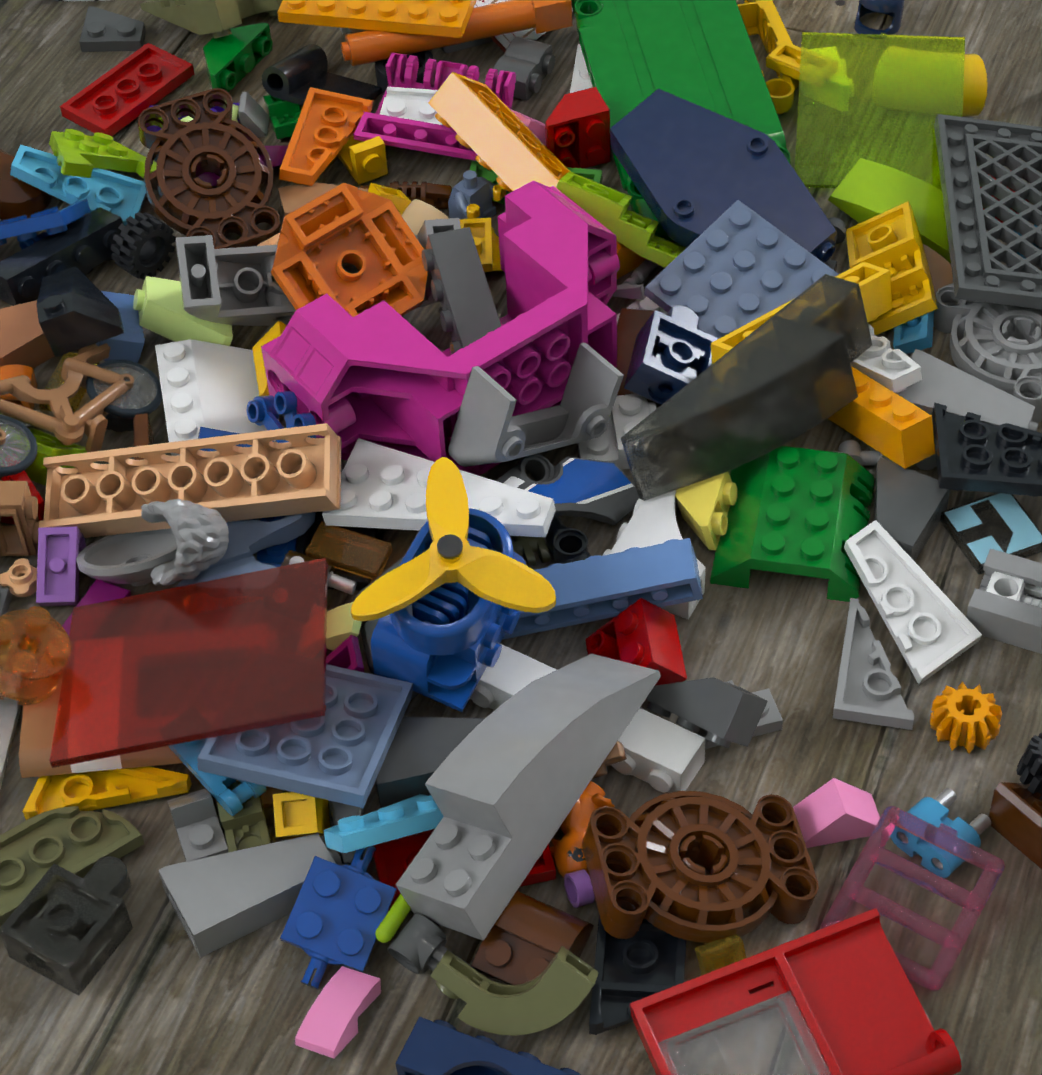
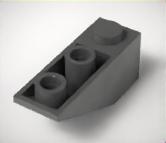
(710, 704)

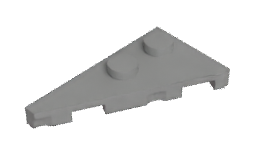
(865, 684)

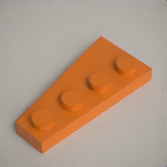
(320, 134)

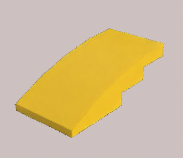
(895, 244)

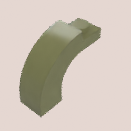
(519, 1007)

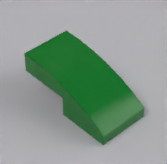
(282, 116)

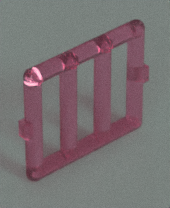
(971, 902)

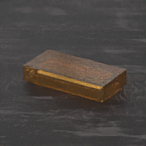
(350, 550)

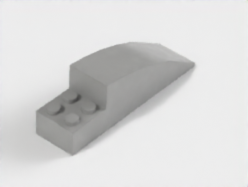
(515, 786)

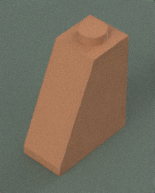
(22, 336)

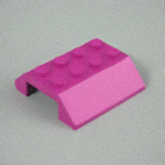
(424, 135)

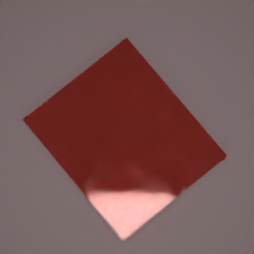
(194, 663)

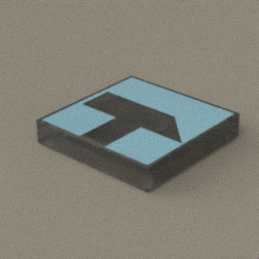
(992, 523)

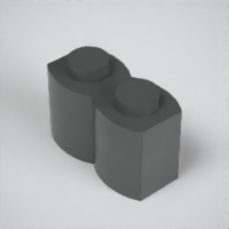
(530, 62)

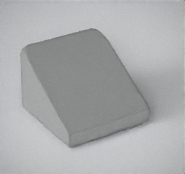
(253, 115)

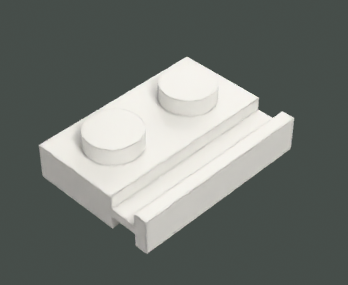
(409, 104)

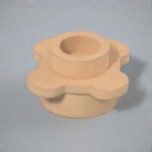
(20, 578)

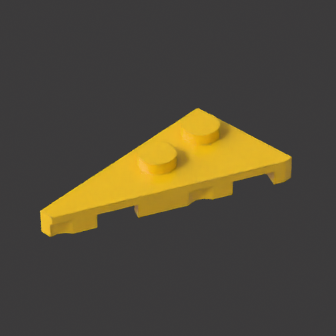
(104, 789)

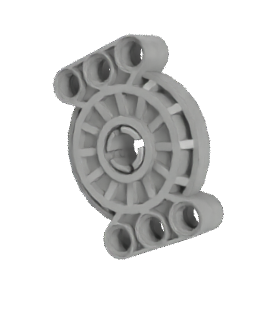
(995, 344)

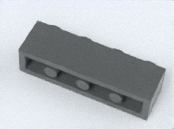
(460, 287)

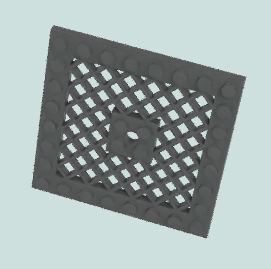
(975, 273)

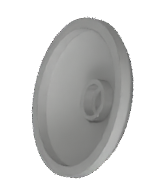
(127, 556)

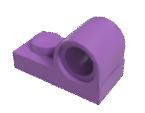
(58, 565)

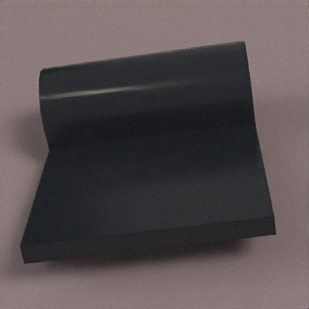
(308, 68)

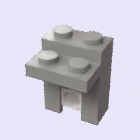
(1009, 601)

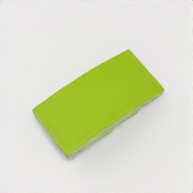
(876, 188)
(612, 211)

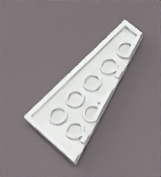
(389, 492)

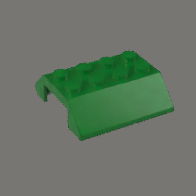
(795, 519)

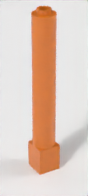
(483, 23)

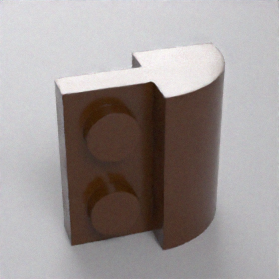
(528, 939)

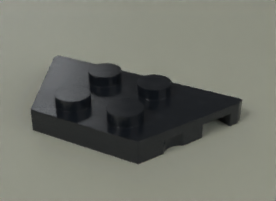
(632, 971)

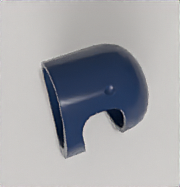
(890, 7)

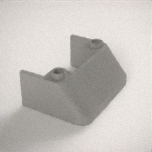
(490, 433)

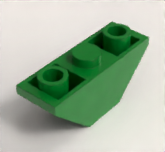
(236, 54)

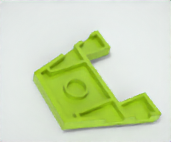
(82, 153)

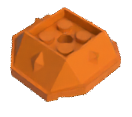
(352, 229)

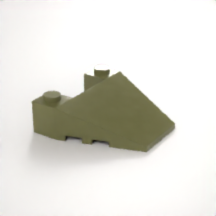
(209, 15)

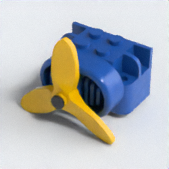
(450, 596)

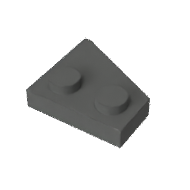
(110, 32)

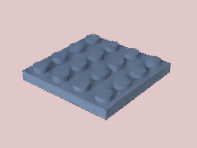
(736, 272)
(323, 755)

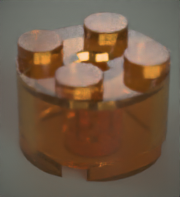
(31, 655)

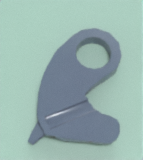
(248, 538)

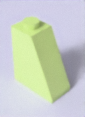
(163, 312)

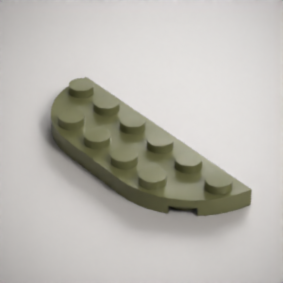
(60, 837)

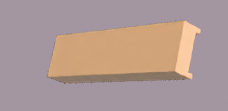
(234, 480)

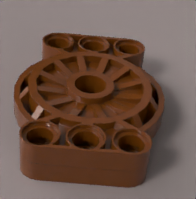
(211, 145)
(752, 859)

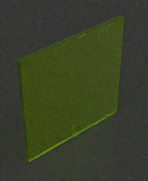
(874, 103)

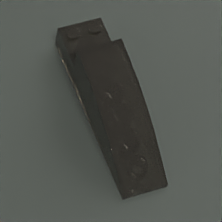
(757, 394)

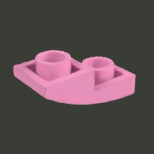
(335, 1013)

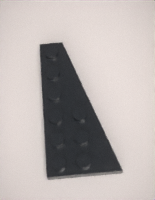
(986, 456)

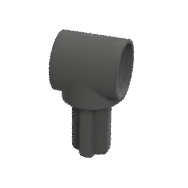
(419, 945)

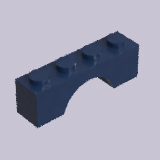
(442, 1050)

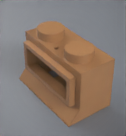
(19, 503)

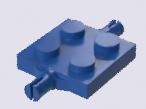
(338, 915)

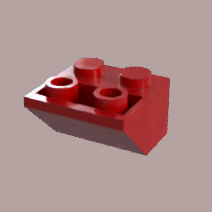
(580, 129)
(642, 637)

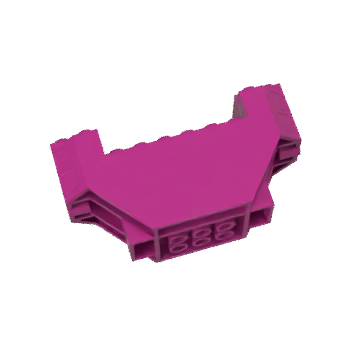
(396, 389)

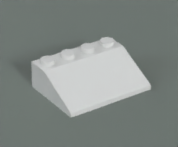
(206, 388)

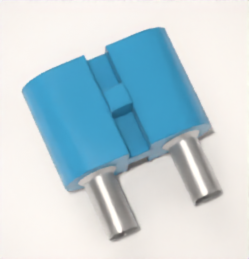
(936, 812)

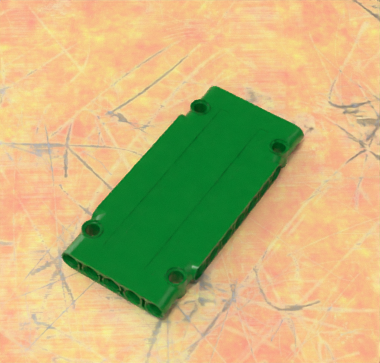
(682, 48)

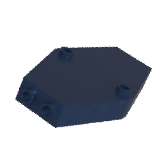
(700, 163)

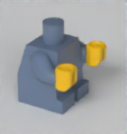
(473, 197)

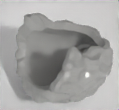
(199, 537)

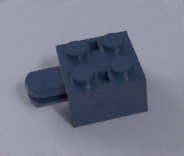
(668, 354)

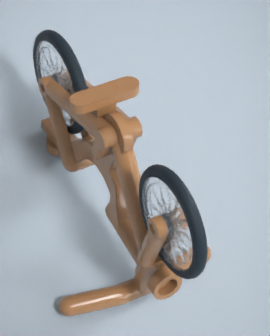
(113, 387)

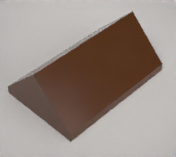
(1018, 818)

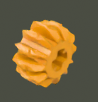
(965, 717)

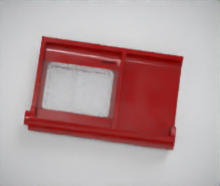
(831, 1011)

